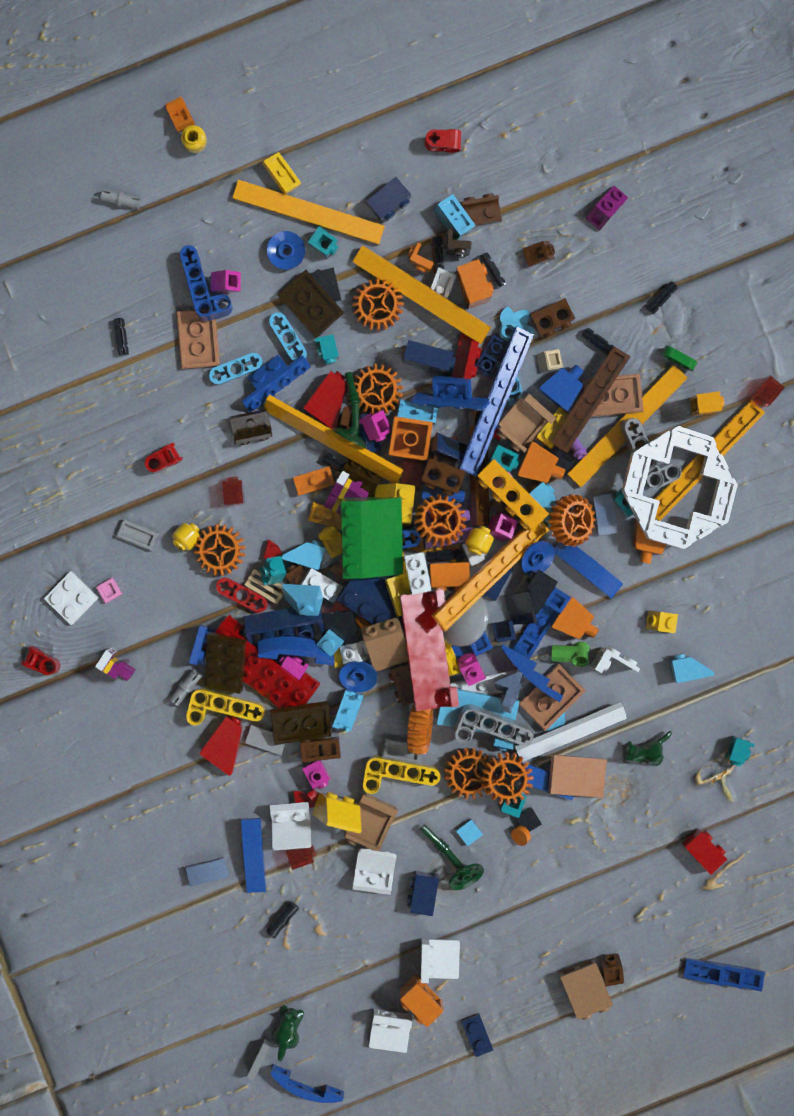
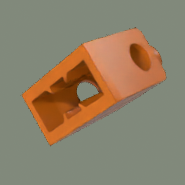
(540, 464)
(646, 545)
(575, 620)

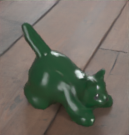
(649, 753)
(286, 1034)

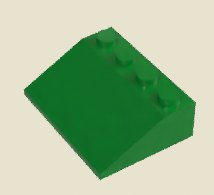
(372, 537)

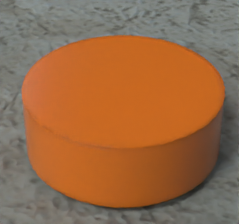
(520, 835)

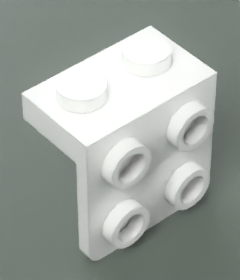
(374, 871)

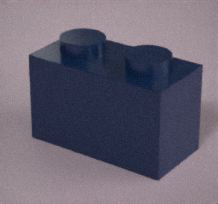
(389, 199)
(424, 893)

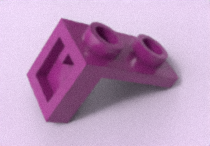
(606, 208)

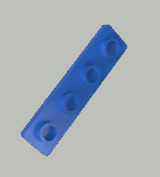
(273, 378)
(451, 392)

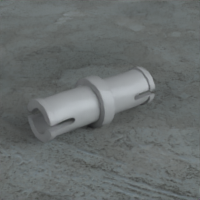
(120, 199)
(185, 687)

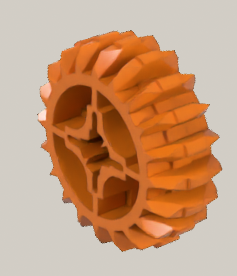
(370, 299)
(368, 393)
(452, 510)
(578, 518)
(220, 558)
(419, 731)
(515, 775)
(465, 781)

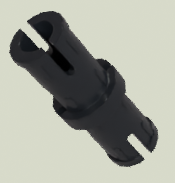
(282, 919)

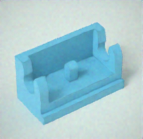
(454, 216)
(414, 411)
(348, 710)

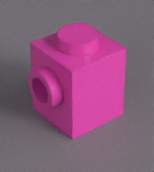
(225, 281)
(502, 527)
(471, 668)
(317, 774)

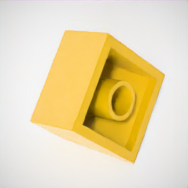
(399, 490)
(338, 812)

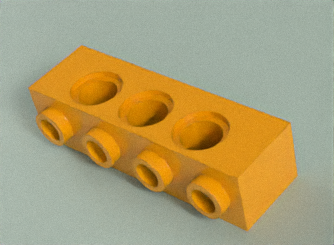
(537, 512)

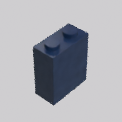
(429, 357)

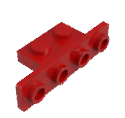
(465, 357)

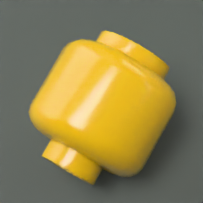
(193, 132)
(185, 536)
(479, 540)

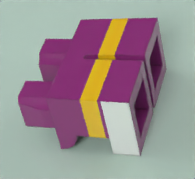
(344, 489)
(115, 667)

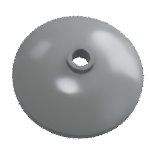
(469, 625)

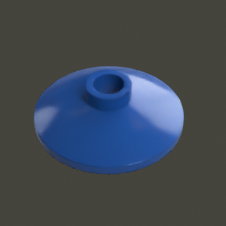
(282, 241)
(537, 556)
(358, 676)

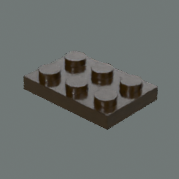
(311, 304)
(225, 663)
(301, 723)

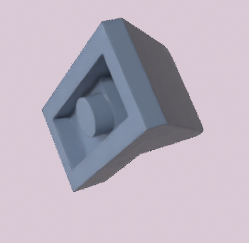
(512, 686)

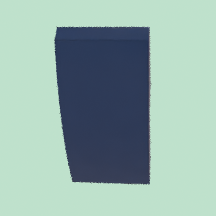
(491, 355)

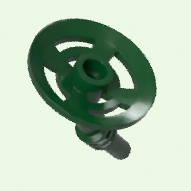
(354, 400)
(465, 872)

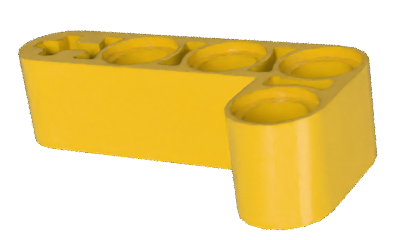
(228, 709)
(402, 774)

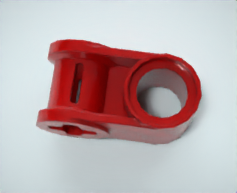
(446, 140)
(164, 458)
(37, 661)

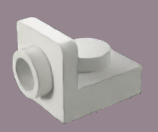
(354, 652)

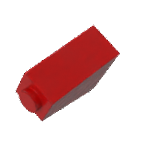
(328, 400)
(224, 745)

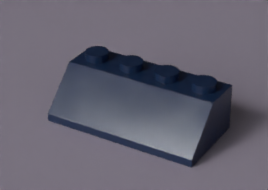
(370, 600)
(283, 623)

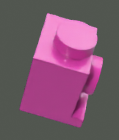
(376, 425)
(293, 665)

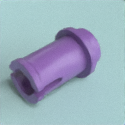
(578, 449)

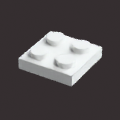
(71, 598)

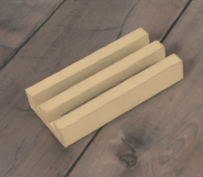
(252, 578)

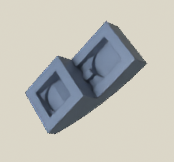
(605, 513)
(206, 872)

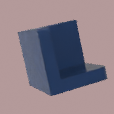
(503, 630)

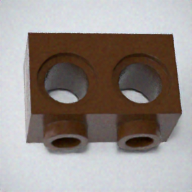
(550, 314)
(444, 472)
(320, 749)

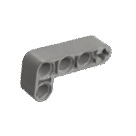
(654, 468)
(494, 728)

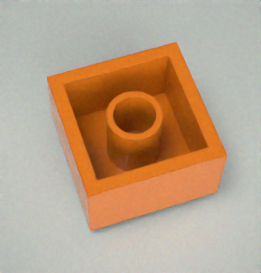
(474, 283)
(410, 438)
(449, 575)
(421, 1001)

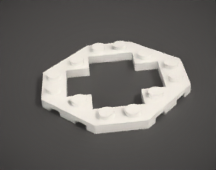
(646, 508)

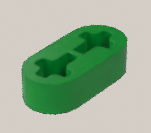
(679, 358)

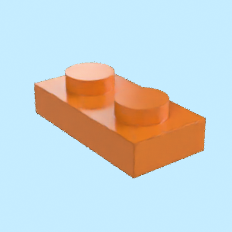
(314, 481)

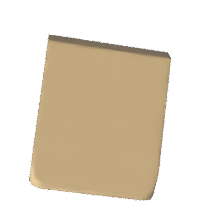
(549, 360)

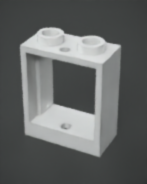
(418, 582)

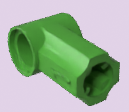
(577, 654)

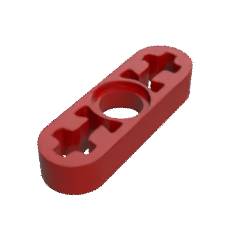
(257, 597)

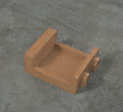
(523, 421)
(385, 644)
(375, 822)
(586, 989)

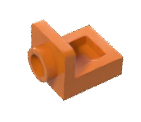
(179, 114)
(421, 263)

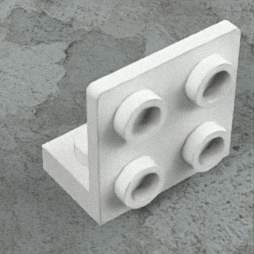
(602, 660)
(291, 826)
(439, 959)
(390, 1030)

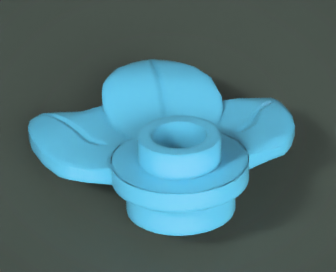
(512, 320)

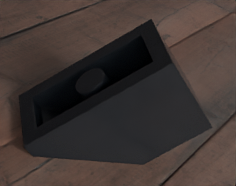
(540, 588)

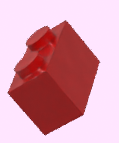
(704, 851)

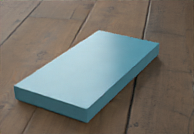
(448, 715)

